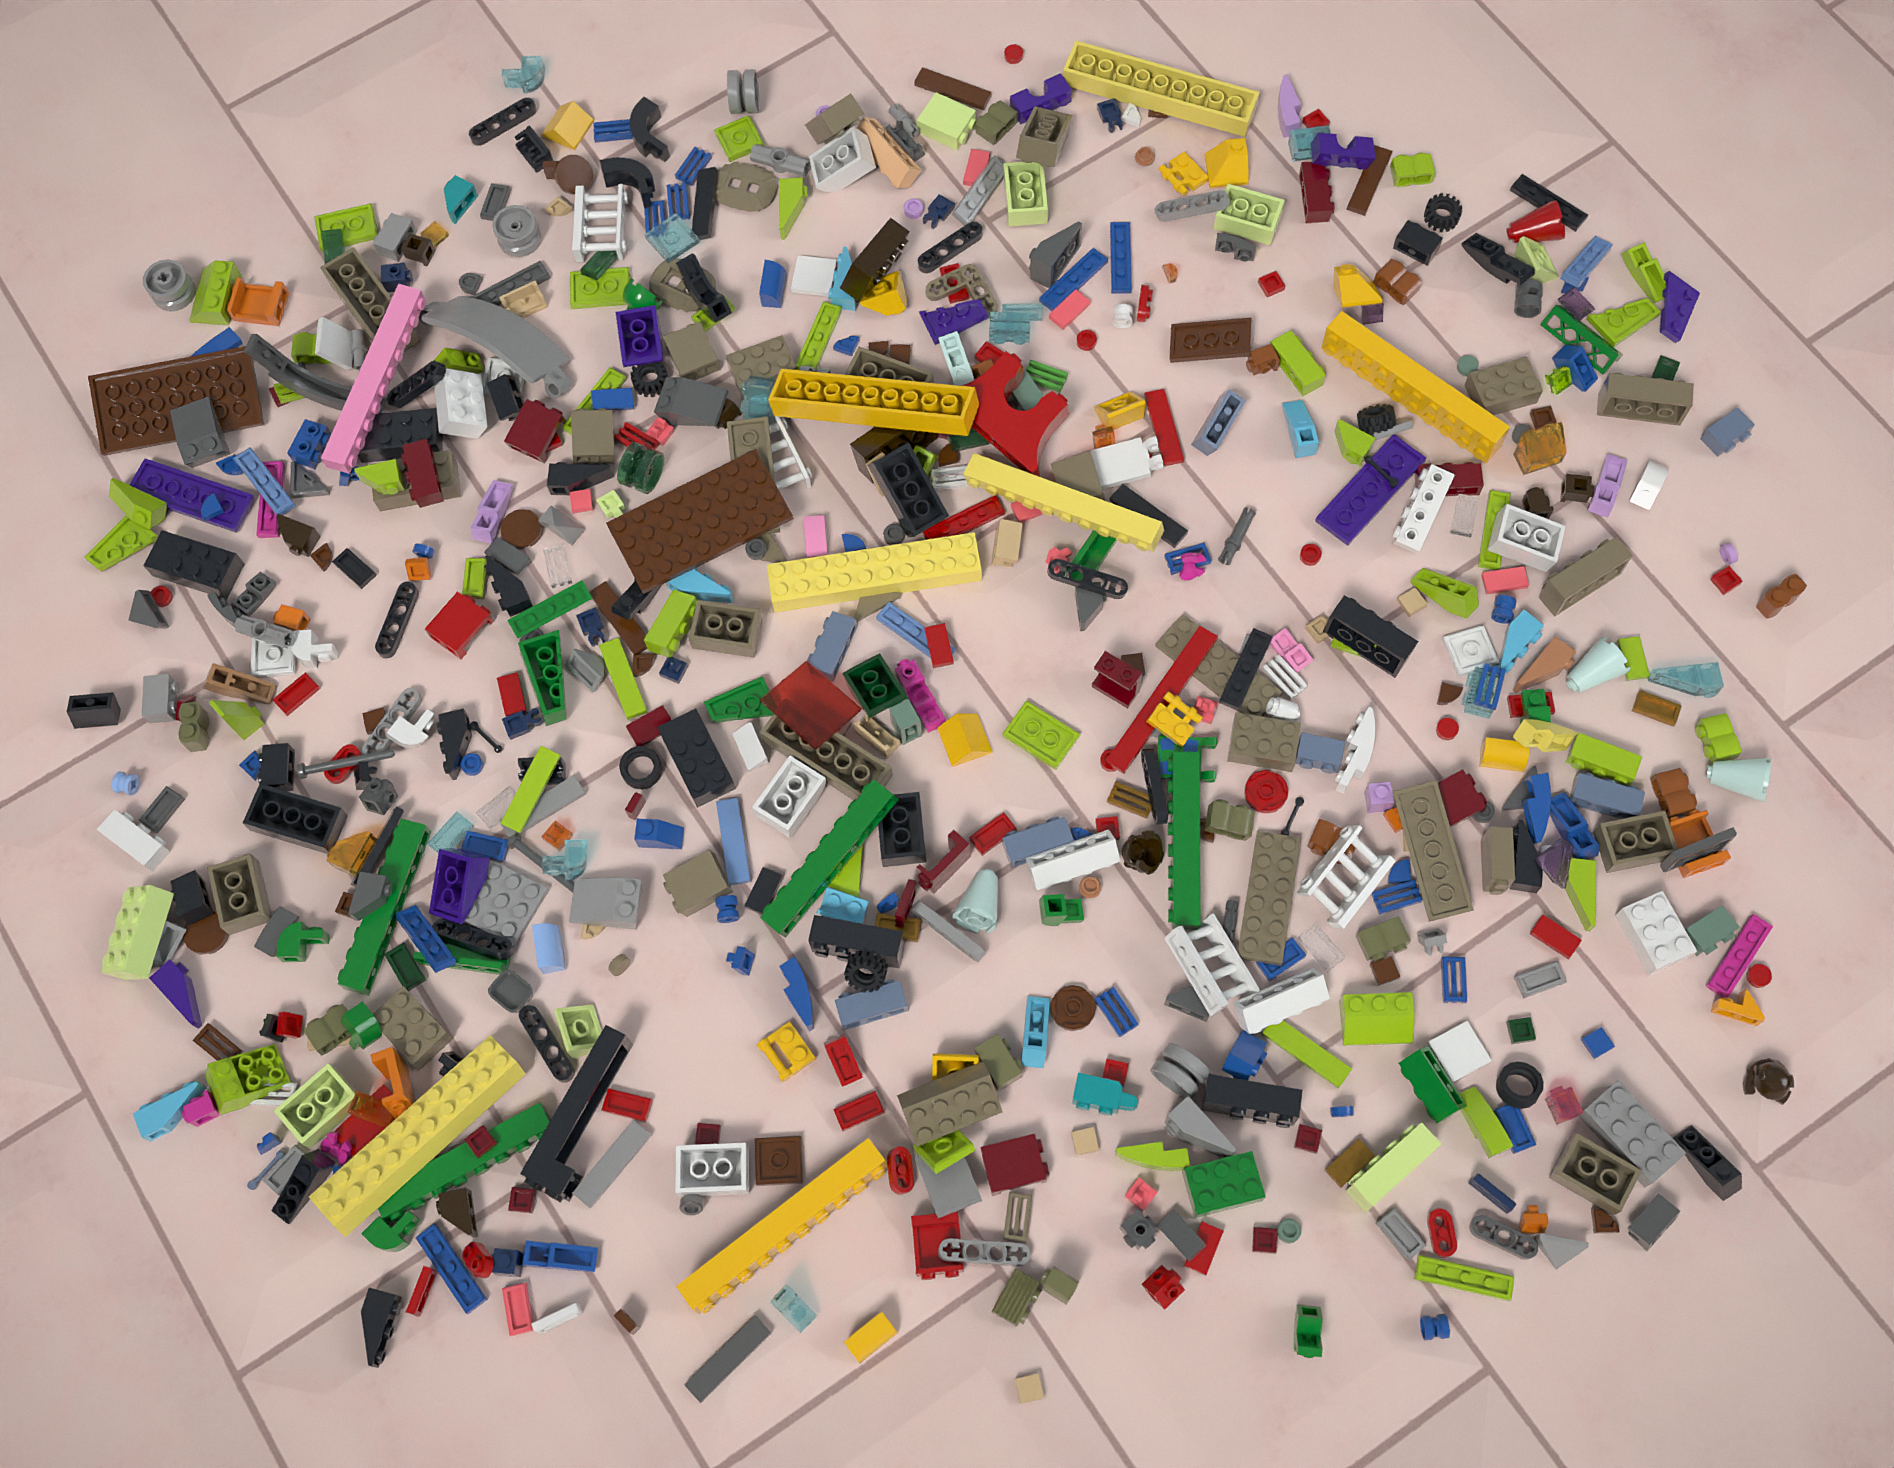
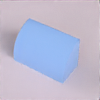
(548, 948)

